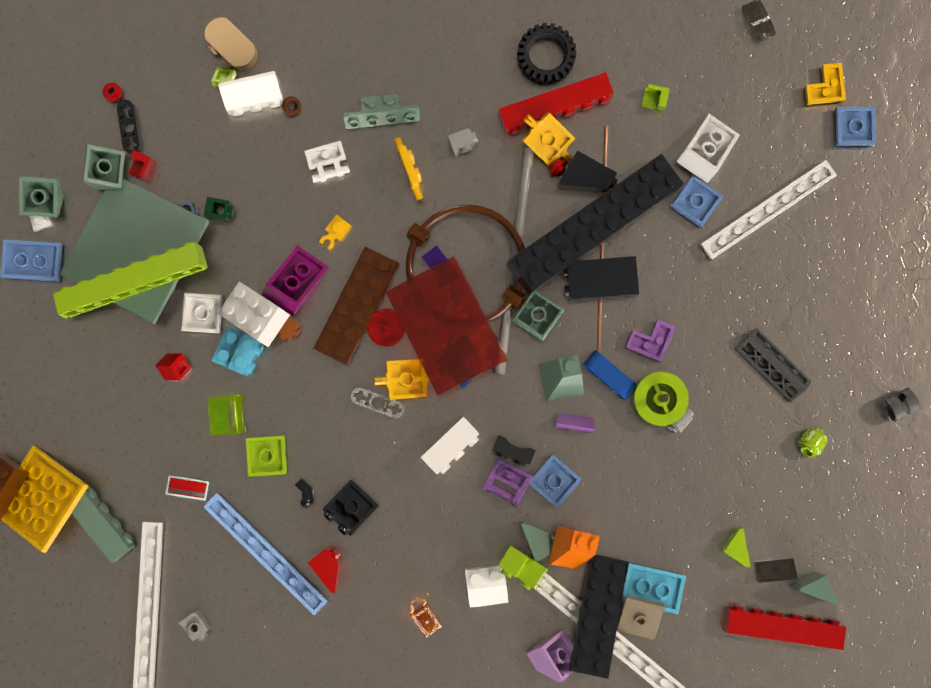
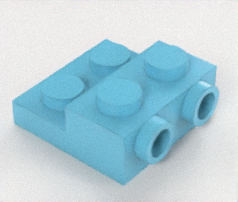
(238, 351)

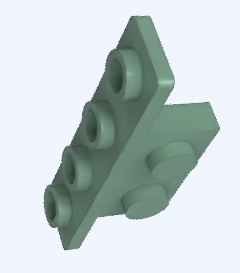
(381, 111)

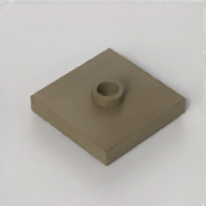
(640, 617)

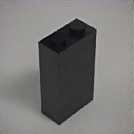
(602, 279)

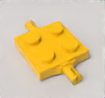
(548, 139)
(408, 161)
(404, 379)

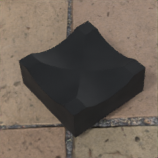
(521, 455)

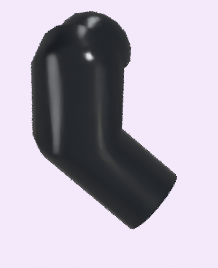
(307, 493)

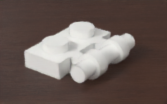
(324, 156)

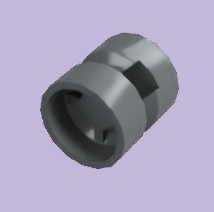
(899, 405)

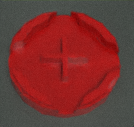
(385, 328)

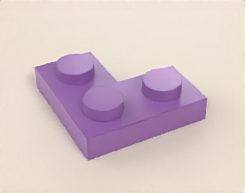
(654, 345)

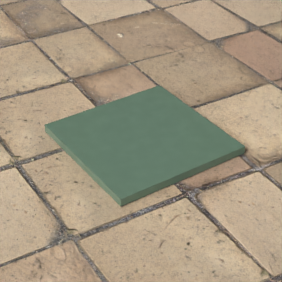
(129, 228)

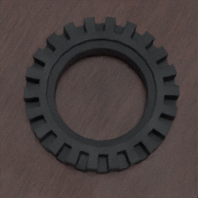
(562, 38)

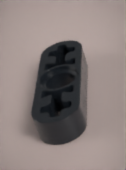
(131, 113)

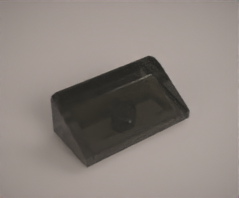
(775, 570)

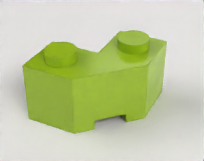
(522, 567)

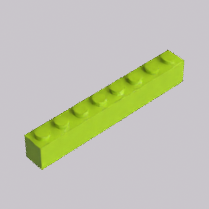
(130, 280)

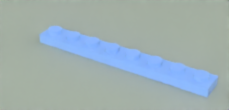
(265, 553)

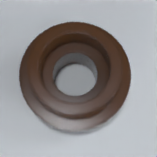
(297, 105)

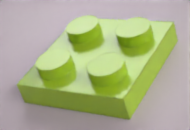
(266, 456)

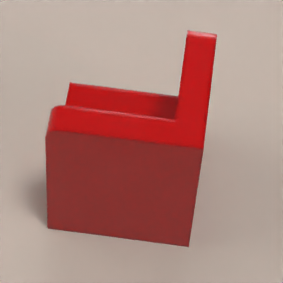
(141, 165)
(173, 366)

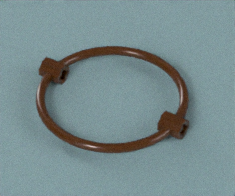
(420, 235)

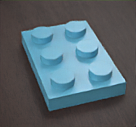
(655, 586)

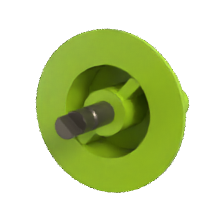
(661, 398)

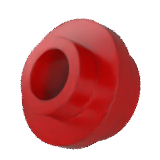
(112, 97)
(557, 167)

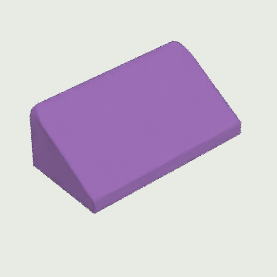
(575, 422)

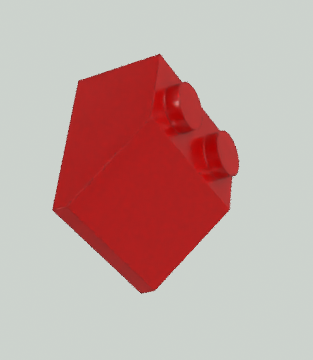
(328, 567)

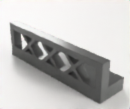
(790, 373)

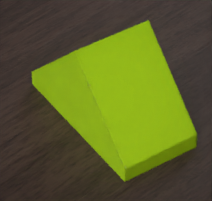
(736, 547)

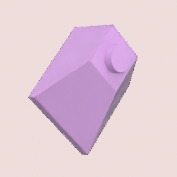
(553, 656)

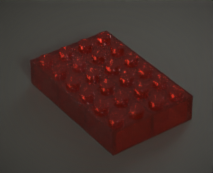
(447, 326)

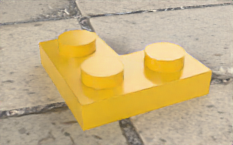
(831, 89)

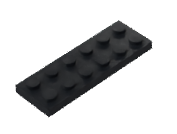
(598, 616)

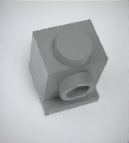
(462, 141)
(195, 618)

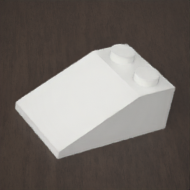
(708, 148)

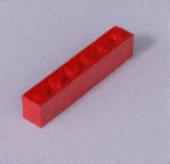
(557, 102)
(785, 628)

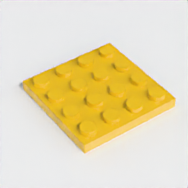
(43, 500)

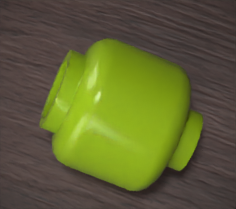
(812, 442)

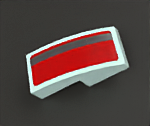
(186, 488)

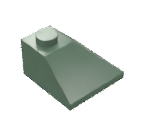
(561, 378)
(538, 540)

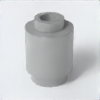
(682, 423)

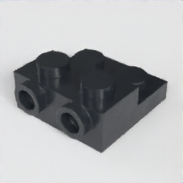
(349, 508)

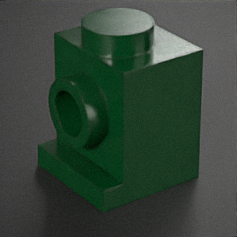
(214, 204)

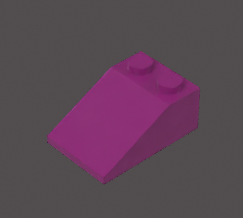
(294, 280)

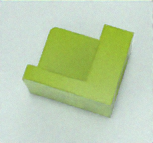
(655, 97)

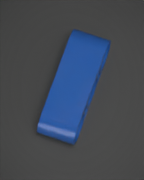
(609, 375)

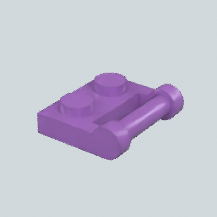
(510, 476)

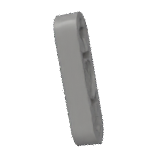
(374, 395)

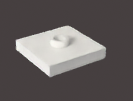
(201, 313)

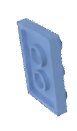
(31, 260)

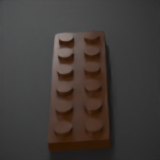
(356, 306)

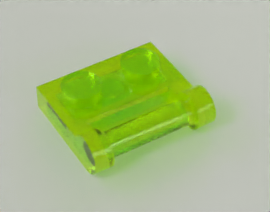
(220, 415)

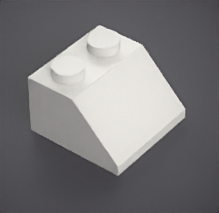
(486, 585)

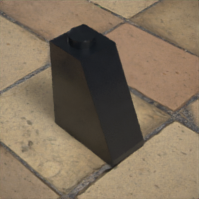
(587, 175)

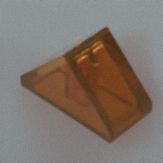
(425, 619)

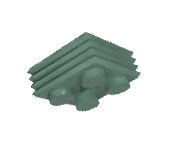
(538, 327)

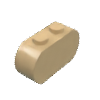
(230, 44)

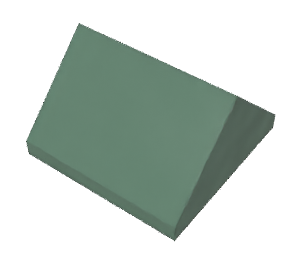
(103, 168)
(40, 196)
(817, 586)

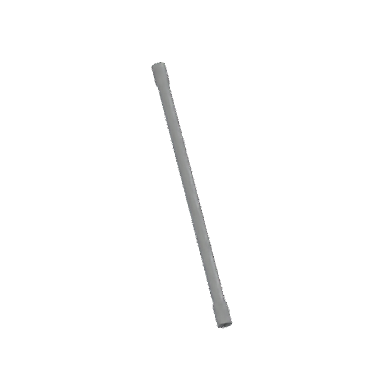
(527, 163)

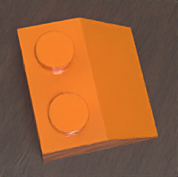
(572, 547)

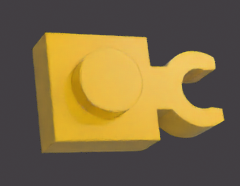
(337, 230)

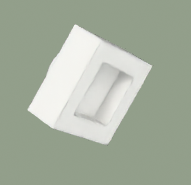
(41, 223)

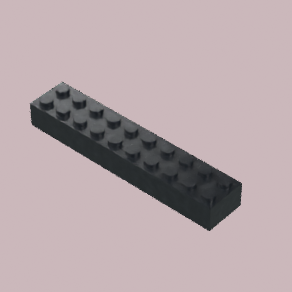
(594, 224)

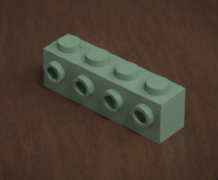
(102, 527)

